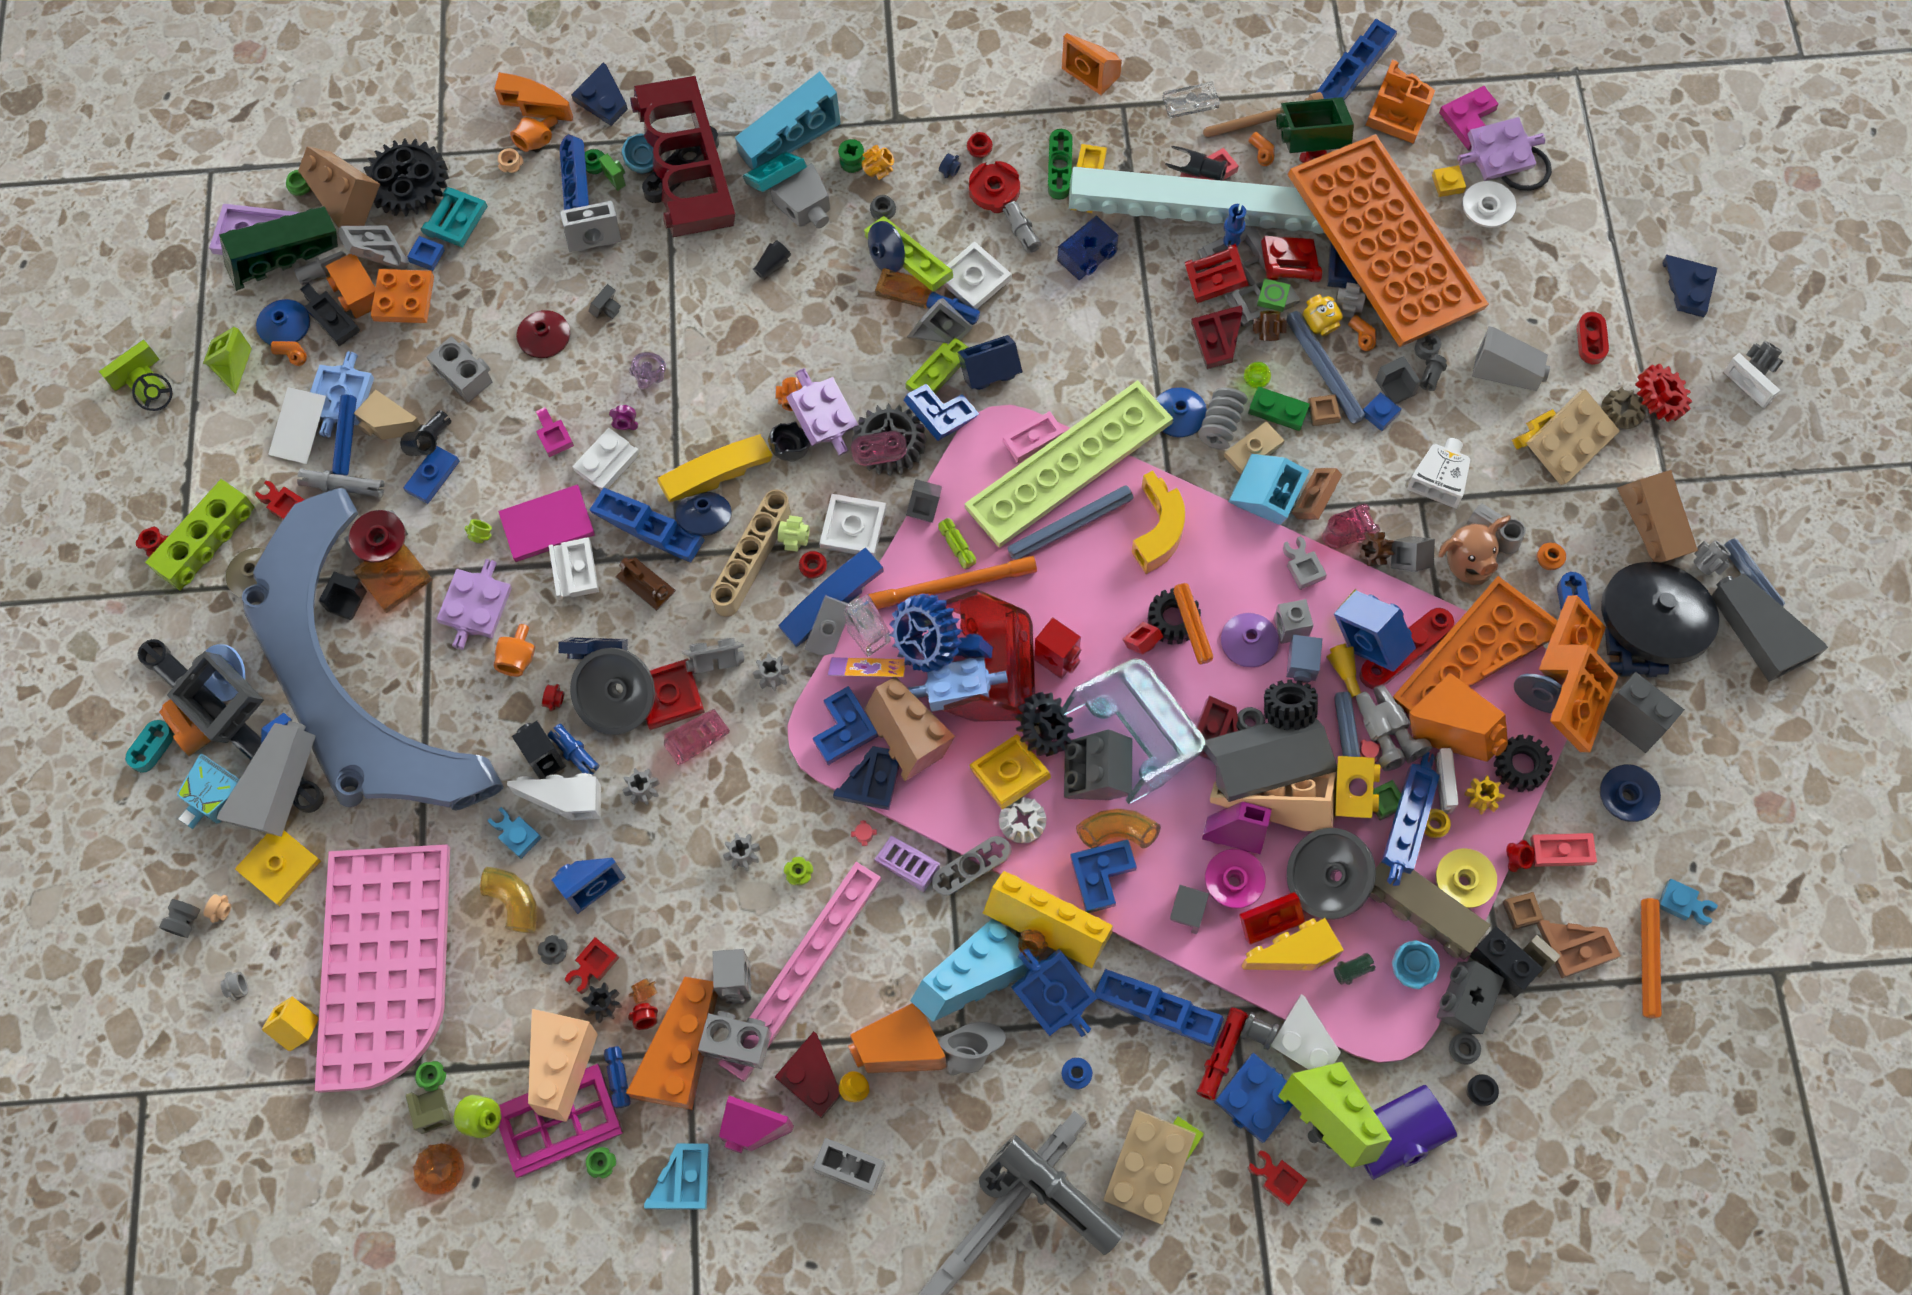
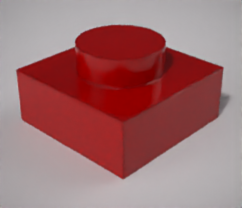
(1143, 638)

